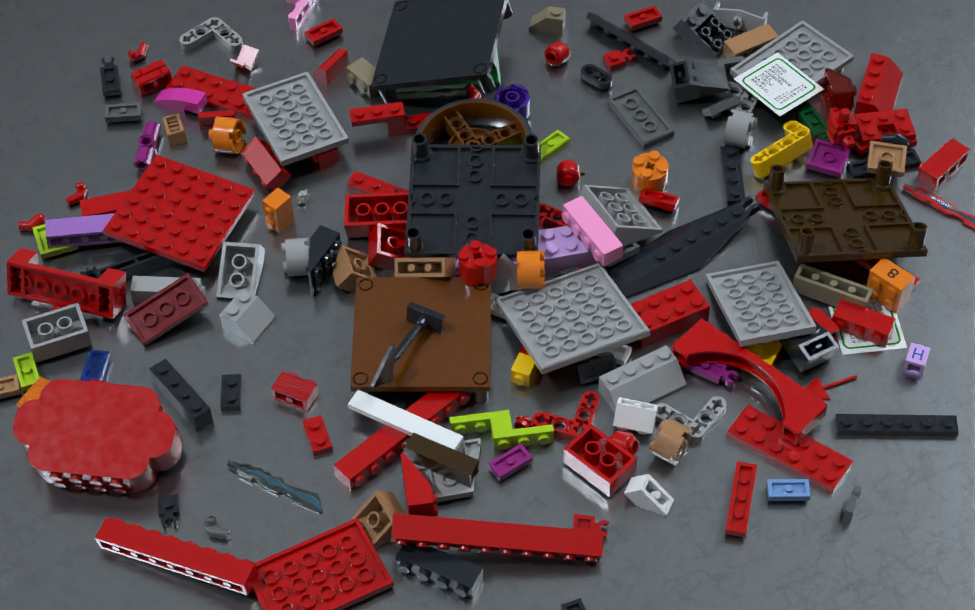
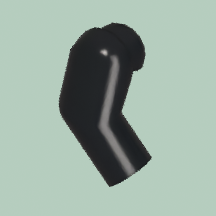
(895, 138)

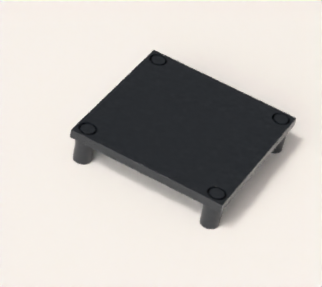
(439, 44)
(472, 196)

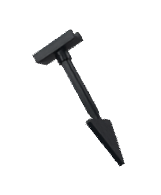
(422, 318)

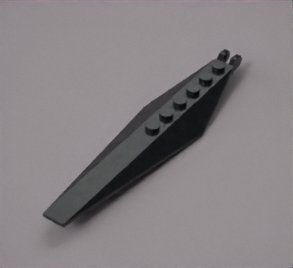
(680, 249)

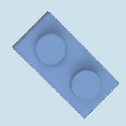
(788, 490)

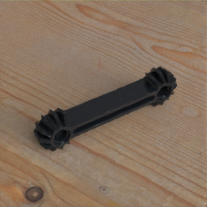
(134, 266)

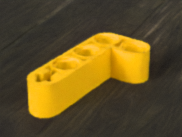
(795, 143)

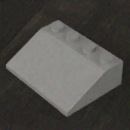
(621, 212)

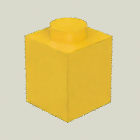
(523, 370)

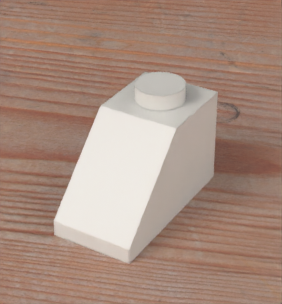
(648, 494)

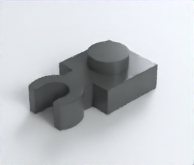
(849, 506)

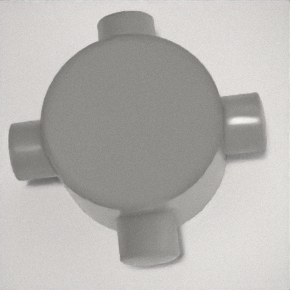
(303, 196)

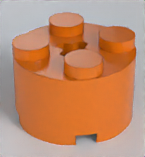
(227, 135)
(649, 171)
(530, 270)

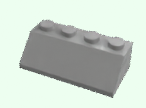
(643, 379)

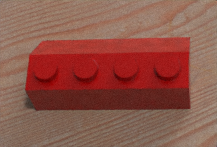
(879, 85)

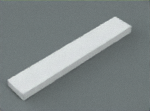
(402, 420)

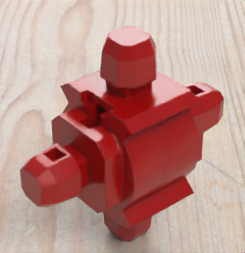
(841, 127)

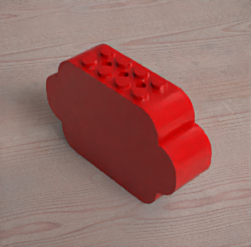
(98, 435)

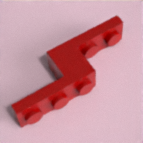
(390, 113)

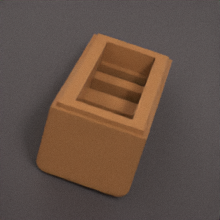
(174, 131)

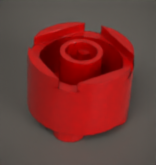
(477, 263)

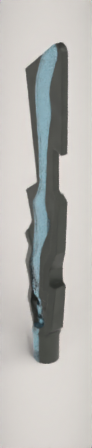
(276, 485)

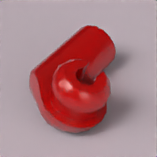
(472, 91)
(80, 194)

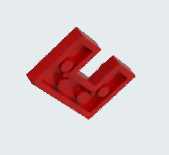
(872, 122)

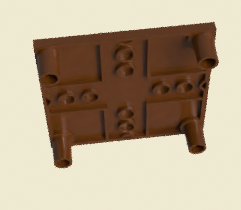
(434, 361)

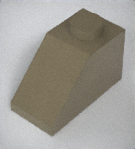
(549, 20)

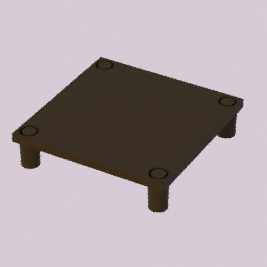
(844, 218)

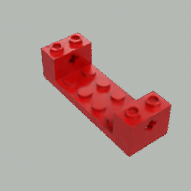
(63, 288)

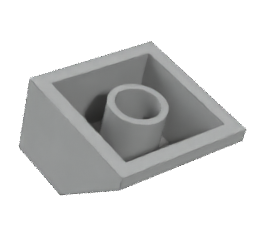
(246, 316)

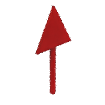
(818, 389)

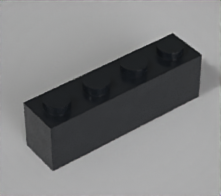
(181, 395)
(441, 569)

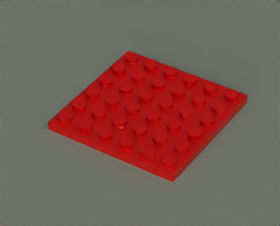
(179, 212)

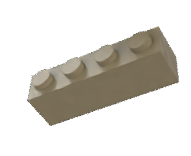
(830, 288)

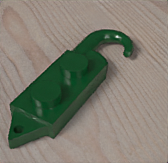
(813, 121)

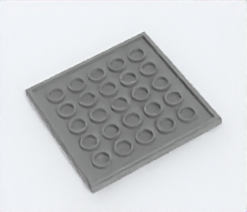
(572, 318)

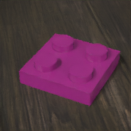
(828, 158)

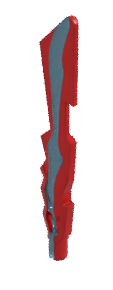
(939, 204)

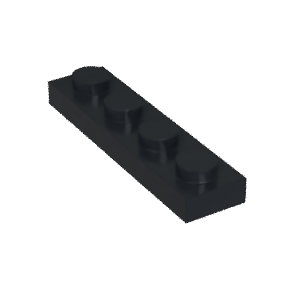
(732, 174)

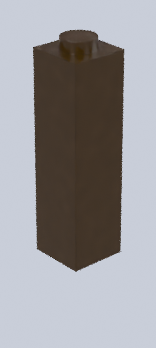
(441, 459)

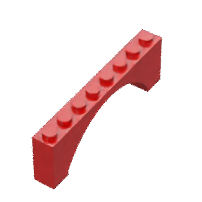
(798, 406)

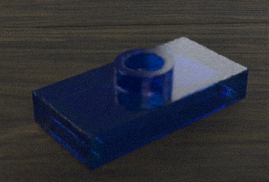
(95, 365)

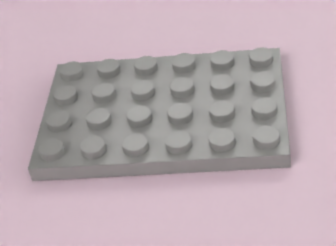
(803, 48)
(295, 118)
(760, 303)

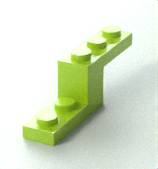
(501, 429)

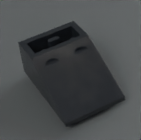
(703, 30)
(697, 79)
(322, 256)
(811, 348)

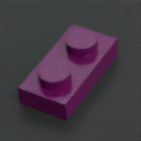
(510, 462)

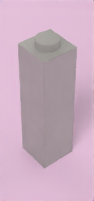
(146, 286)

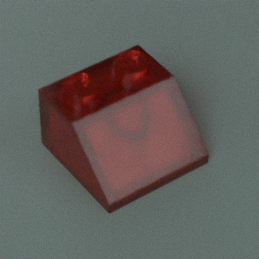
(838, 90)

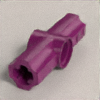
(147, 145)

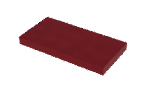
(166, 309)

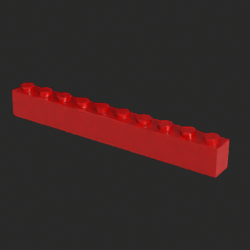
(497, 536)

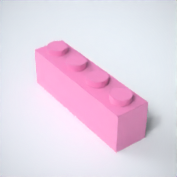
(592, 231)

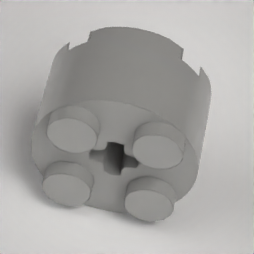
(739, 129)
(296, 256)

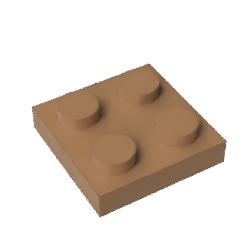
(885, 151)

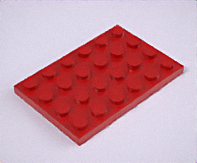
(322, 572)

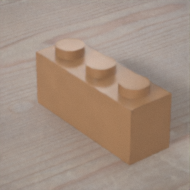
(749, 42)
(425, 267)

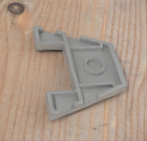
(446, 487)

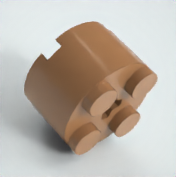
(671, 441)

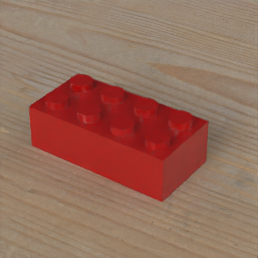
(367, 210)
(671, 311)

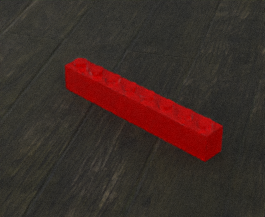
(388, 442)
(177, 555)

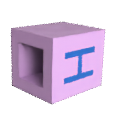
(916, 359)

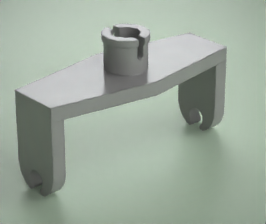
(739, 19)

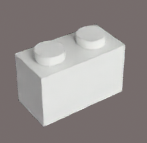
(635, 416)

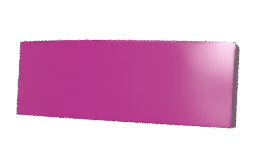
(182, 100)

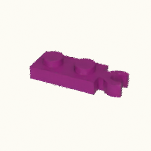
(714, 372)

